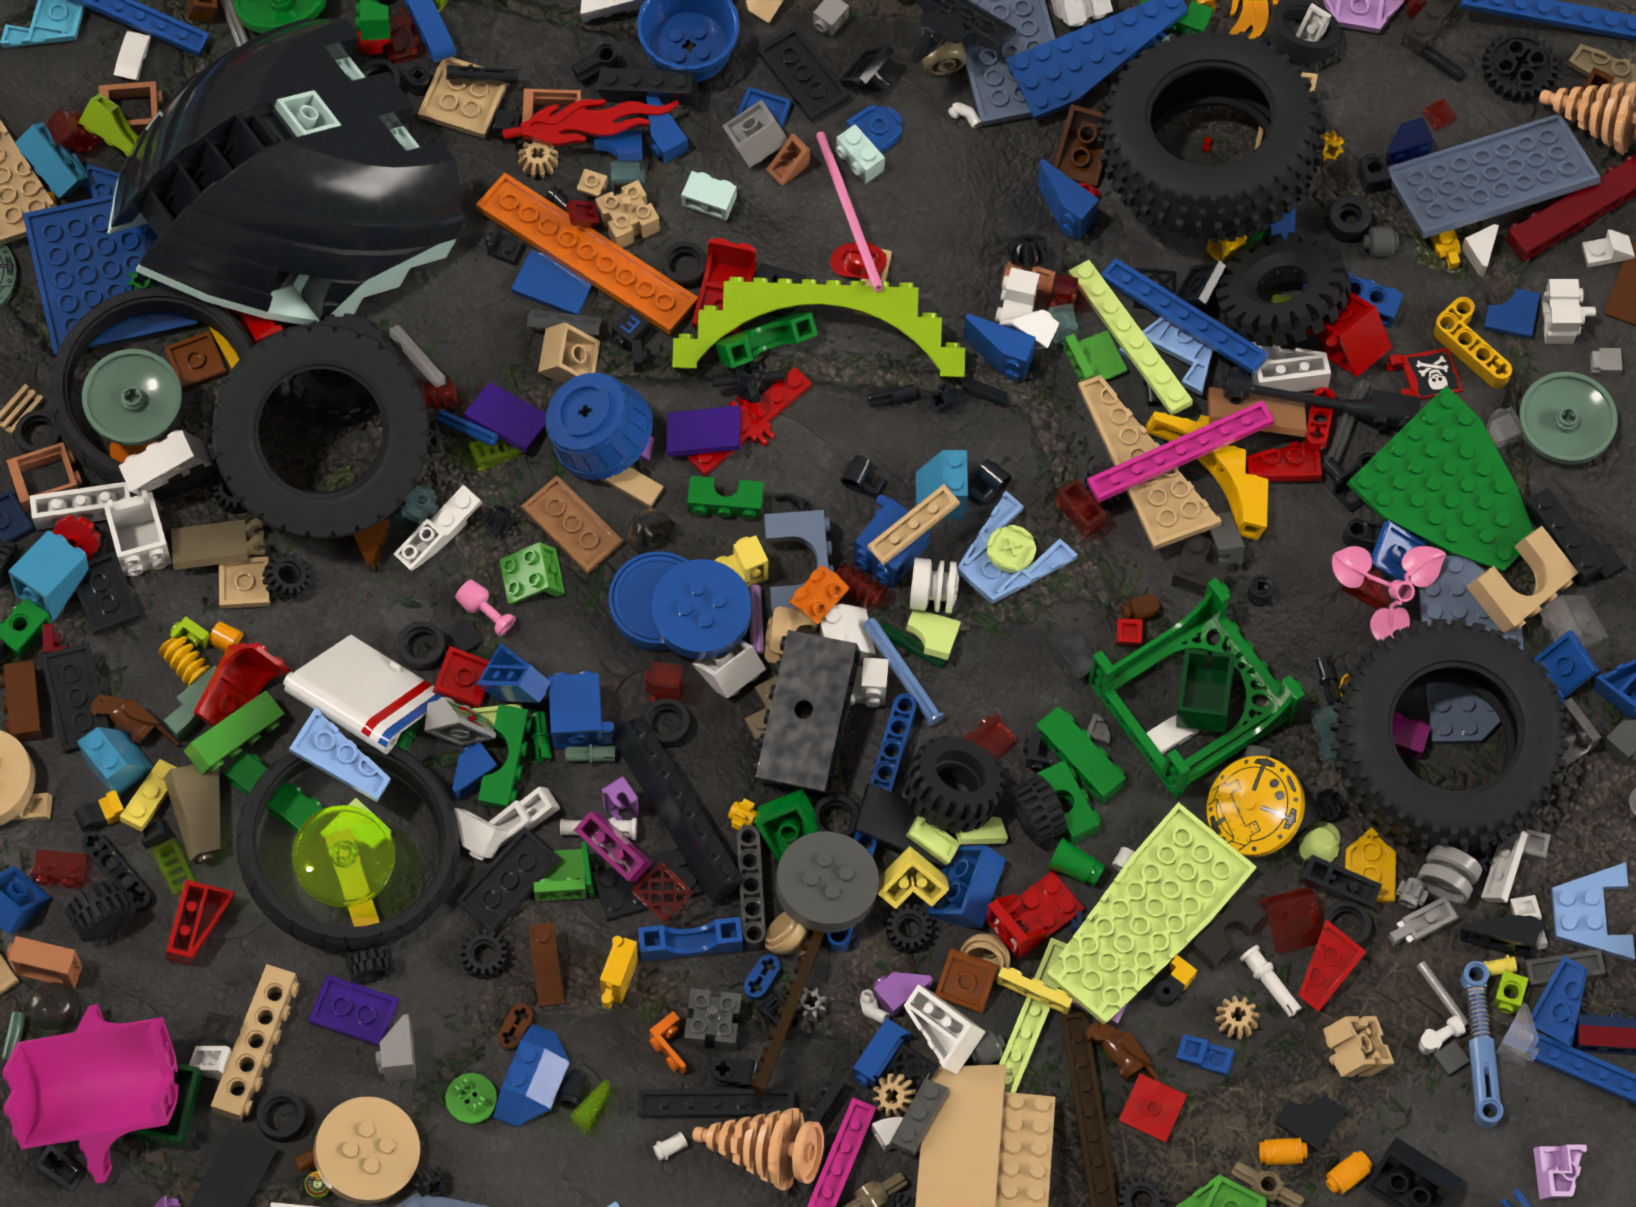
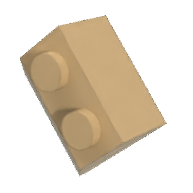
(567, 353)

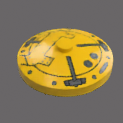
(1256, 805)

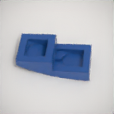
(1205, 1056)

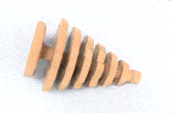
(1605, 112)
(769, 1146)

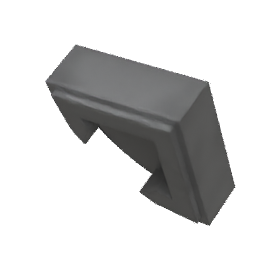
(1099, 730)

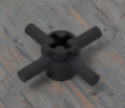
(748, 380)

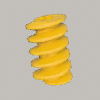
(182, 660)

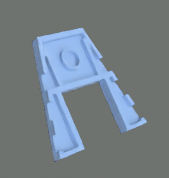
(995, 583)

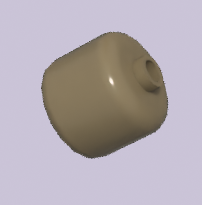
(946, 59)

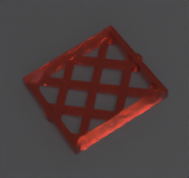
(676, 905)

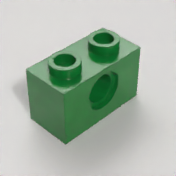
(21, 641)

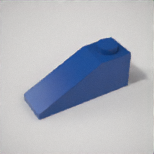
(665, 135)

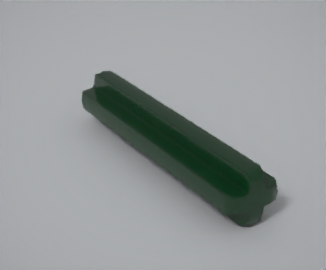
(910, 644)

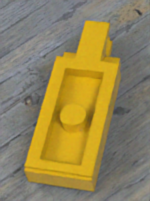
(1448, 247)

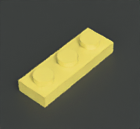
(147, 798)
(1035, 990)

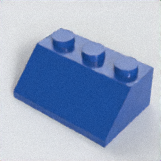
(971, 883)

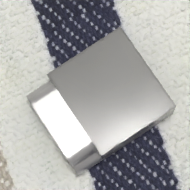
(1606, 361)

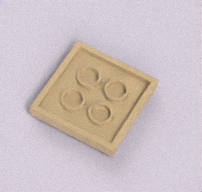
(461, 104)

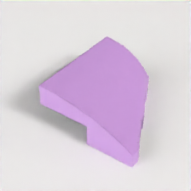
(1557, 1170)

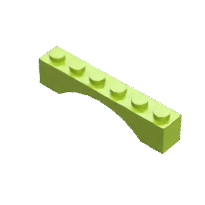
(108, 122)

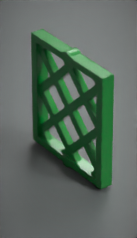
(588, 870)

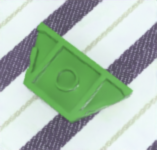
(1223, 1193)

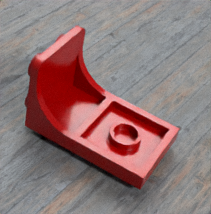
(724, 261)
(238, 680)

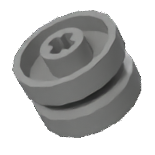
(1449, 873)

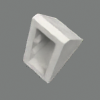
(1479, 248)
(211, 1060)

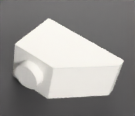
(1036, 324)
(478, 834)

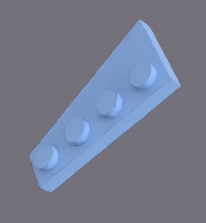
(333, 753)

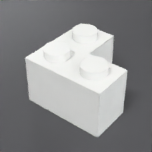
(1018, 293)
(871, 683)

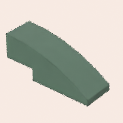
(183, 720)

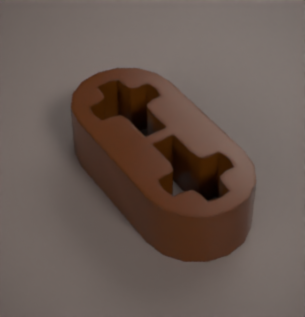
(510, 1024)

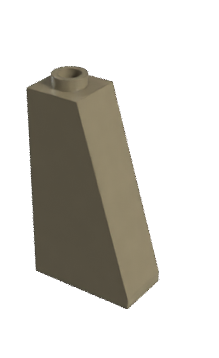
(197, 810)

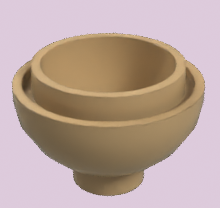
(785, 936)
(989, 948)

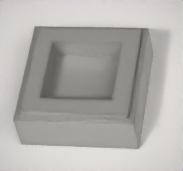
(1536, 844)

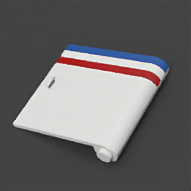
(362, 692)

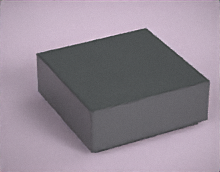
(1451, 1058)

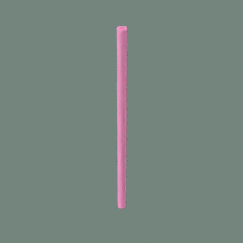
(849, 211)

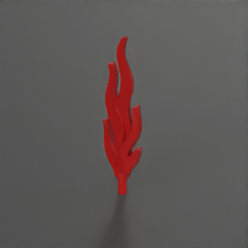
(548, 128)

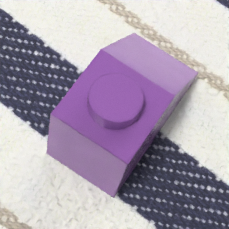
(896, 989)

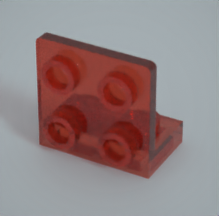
(1293, 919)

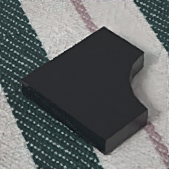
(1311, 1121)

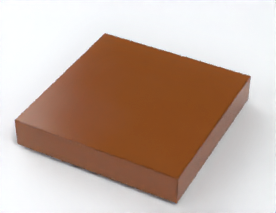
(195, 360)
(966, 980)

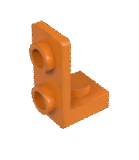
(667, 1029)

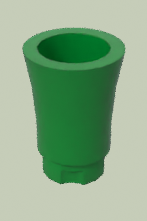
(1075, 863)

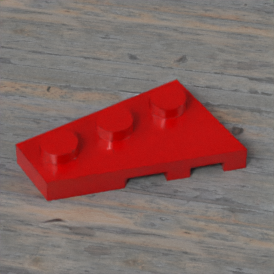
(1286, 464)
(1329, 966)

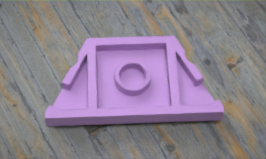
(1363, 14)

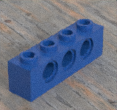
(1389, 297)

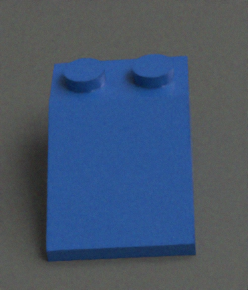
(1069, 202)
(1001, 346)

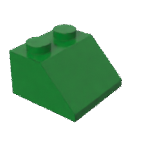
(786, 821)

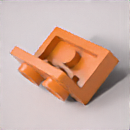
(819, 594)

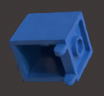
(897, 567)
(577, 711)

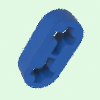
(766, 981)

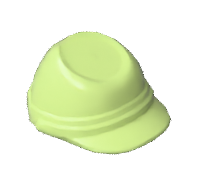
(1320, 840)

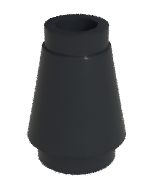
(573, 1090)

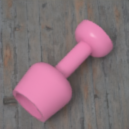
(474, 598)

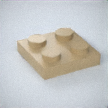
(242, 584)

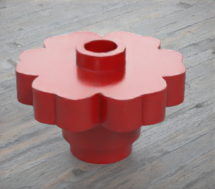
(79, 534)

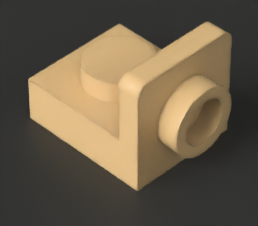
(593, 183)

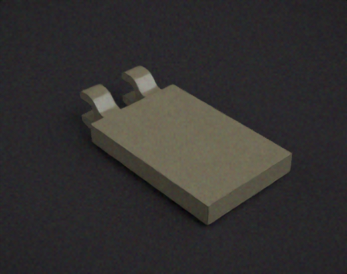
(216, 543)

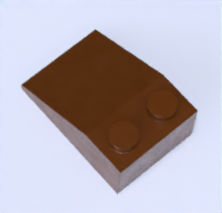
(1078, 149)

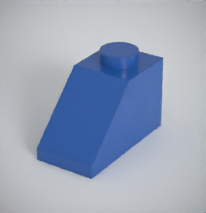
(471, 768)

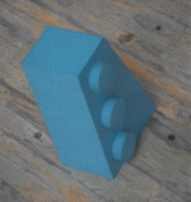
(52, 162)

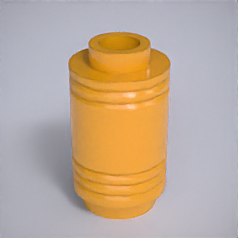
(1282, 1151)
(1348, 1172)

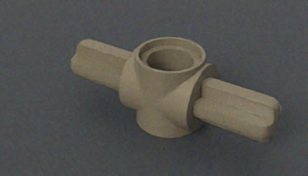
(1255, 1179)
(876, 1194)

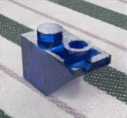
(1410, 141)

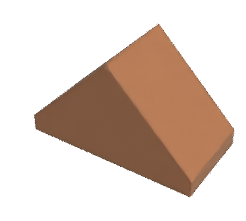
(790, 160)

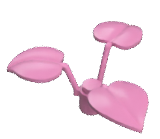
(1422, 569)

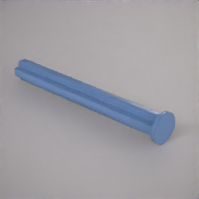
(902, 671)

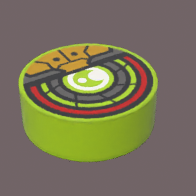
(315, 1186)

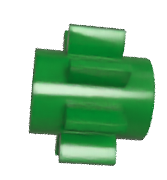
(135, 278)

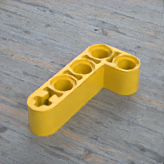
(1495, 368)

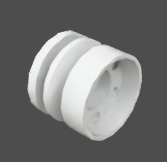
(933, 585)

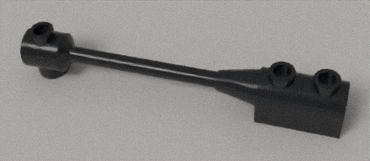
(1381, 408)

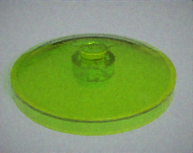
(343, 856)

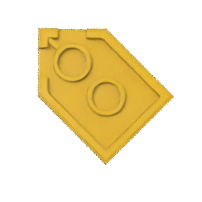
(1375, 861)

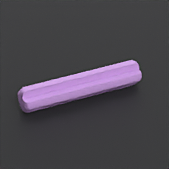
(756, 622)

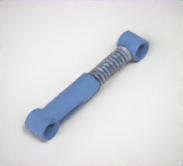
(1481, 1047)

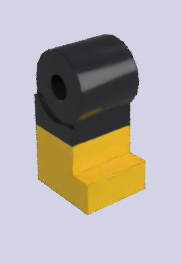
(99, 813)
(1170, 989)

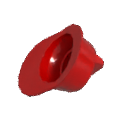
(848, 261)

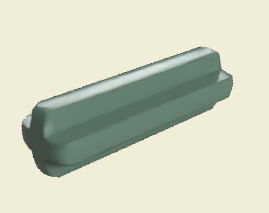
(14, 1033)

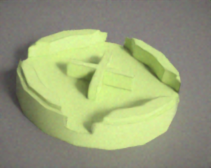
(1011, 548)

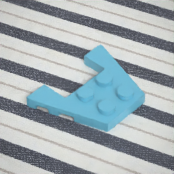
(51, 23)

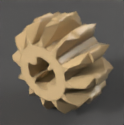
(538, 159)
(1235, 1027)
(886, 1093)

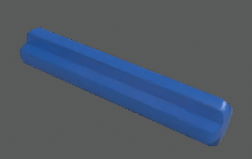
(467, 428)

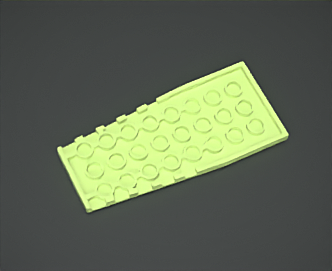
(1149, 913)

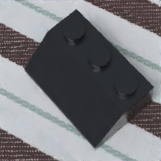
(1411, 1179)

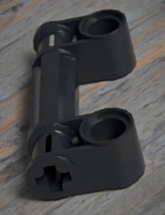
(1368, 530)

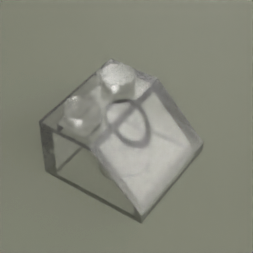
(1574, 614)

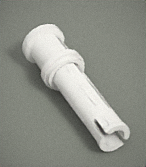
(626, 827)
(1264, 971)

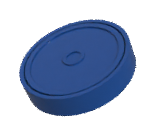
(632, 597)
(701, 609)

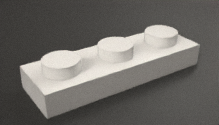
(1504, 868)

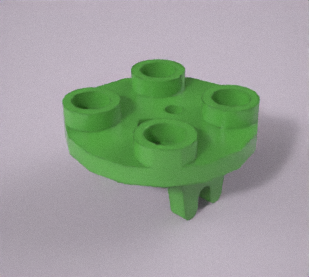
(479, 1107)

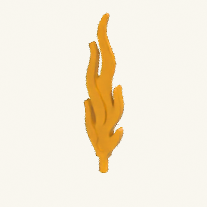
(1254, 14)

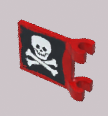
(1426, 372)

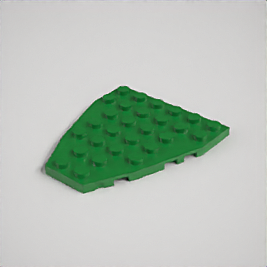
(1447, 485)

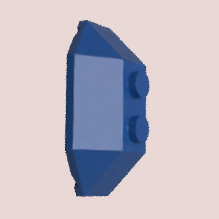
(532, 1078)

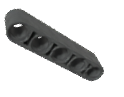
(751, 876)

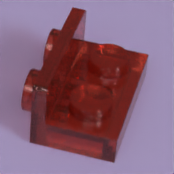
(403, 42)
(992, 736)
(59, 868)

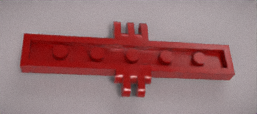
(756, 417)

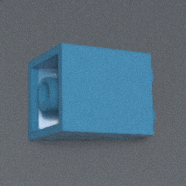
(945, 468)
(49, 573)
(114, 759)

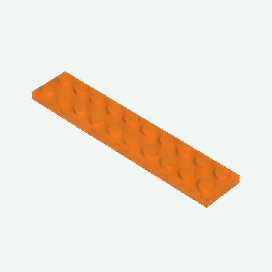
(587, 253)

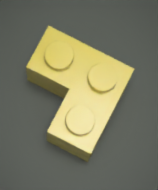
(748, 561)
(912, 874)

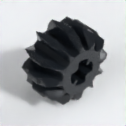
(1028, 250)

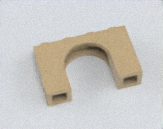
(1551, 573)

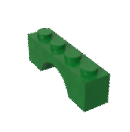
(372, 20)
(780, 331)
(498, 788)

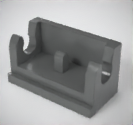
(1228, 540)

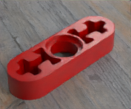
(1316, 426)

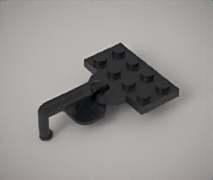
(958, 22)

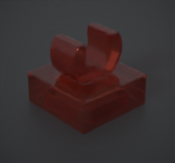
(1439, 114)

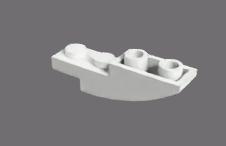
(439, 530)

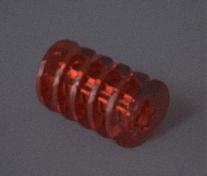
(437, 394)
(862, 587)

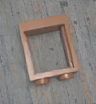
(133, 90)
(547, 97)
(37, 459)
(44, 962)

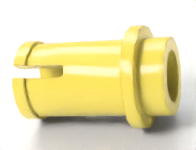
(1497, 966)

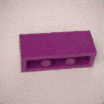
(613, 846)

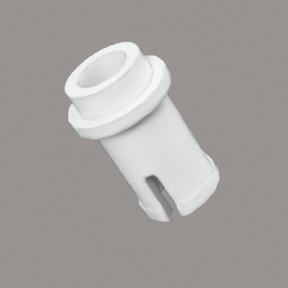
(670, 1146)

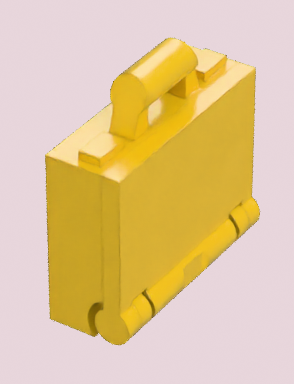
(618, 971)

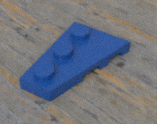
(1561, 1001)

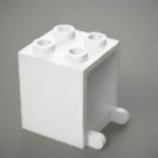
(137, 534)

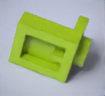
(194, 633)

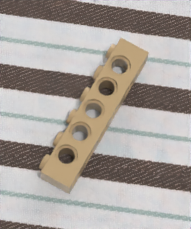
(272, 981)

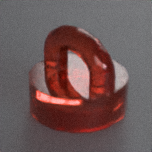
(1414, 7)

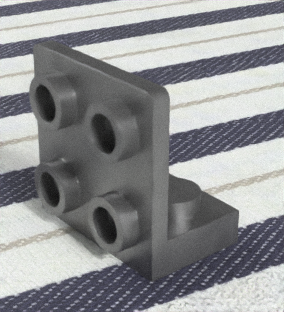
(1580, 733)

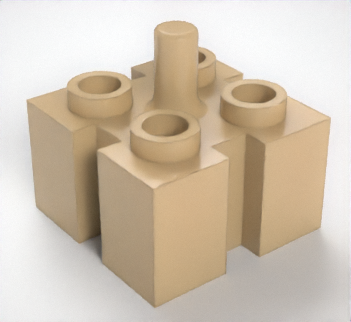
(627, 214)
(1357, 1046)

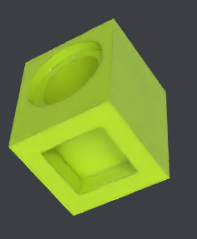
(1514, 983)

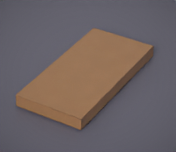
(1287, 415)
(572, 524)

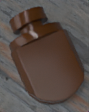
(1140, 607)

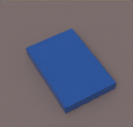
(551, 284)

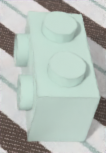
(860, 154)
(709, 195)

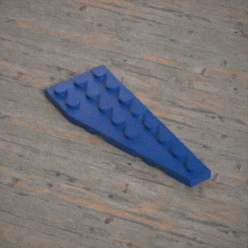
(1075, 63)

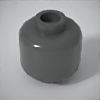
(1381, 241)
(988, 1049)

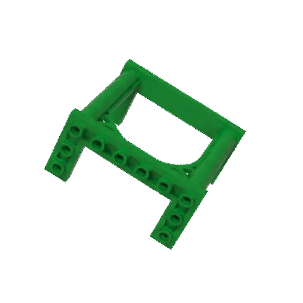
(1208, 616)

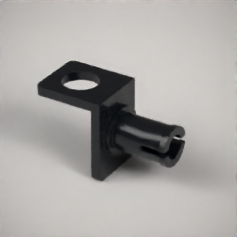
(1341, 477)

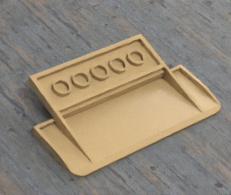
(986, 1144)

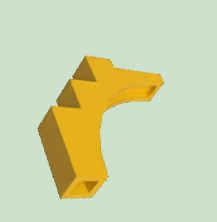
(1244, 492)

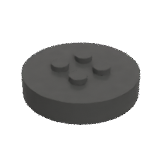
(827, 882)

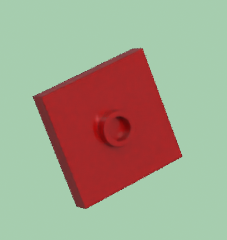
(460, 677)
(1152, 1107)

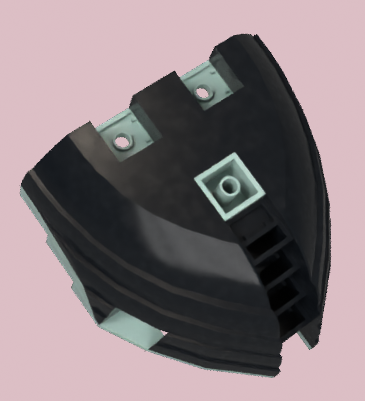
(288, 168)

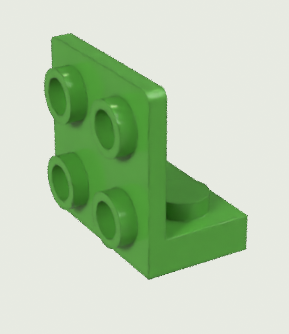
(1094, 356)
(531, 572)
(565, 881)

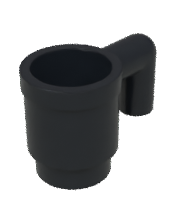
(857, 475)
(994, 477)

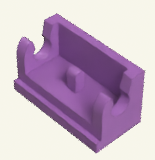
(620, 796)

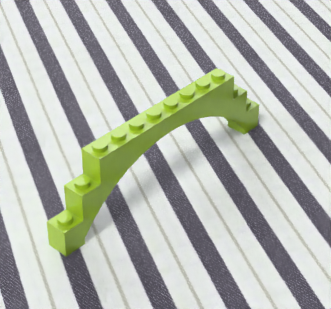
(752, 299)

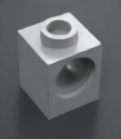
(830, 16)

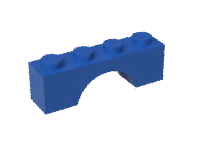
(713, 938)

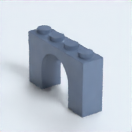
(801, 527)

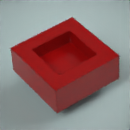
(1129, 632)

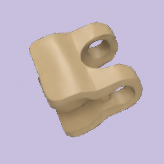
(778, 625)

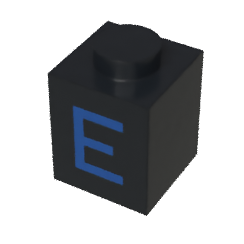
(628, 328)

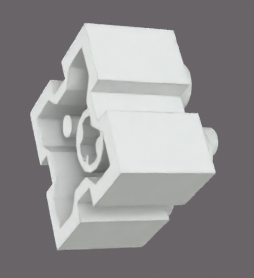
(1078, 11)
(1562, 311)

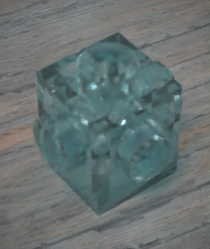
(419, 512)

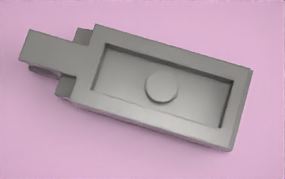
(1424, 922)

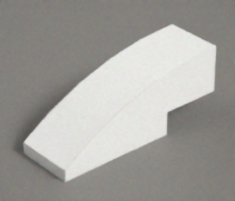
(526, 813)

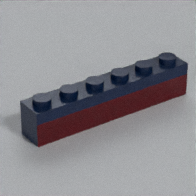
(1606, 1034)

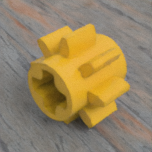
(1332, 151)
(742, 814)

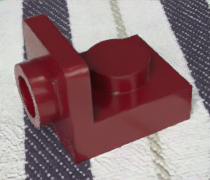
(583, 213)
(51, 639)

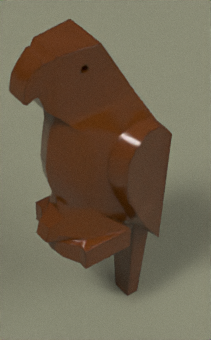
(129, 717)
(1121, 1049)

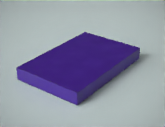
(507, 416)
(703, 431)
(353, 1010)

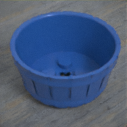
(708, 24)
(609, 435)

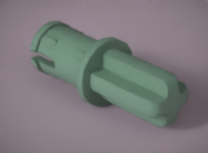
(590, 753)

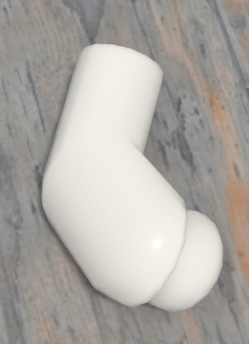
(967, 112)
(870, 1007)

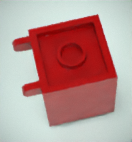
(1355, 337)

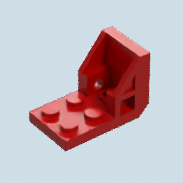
(1034, 915)

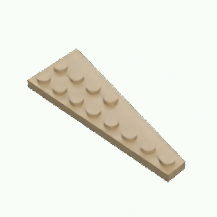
(19, 190)
(1165, 504)

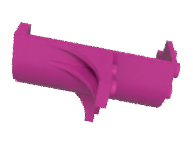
(91, 1086)

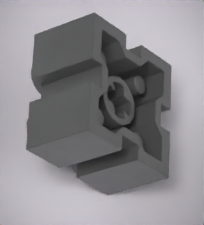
(713, 1020)

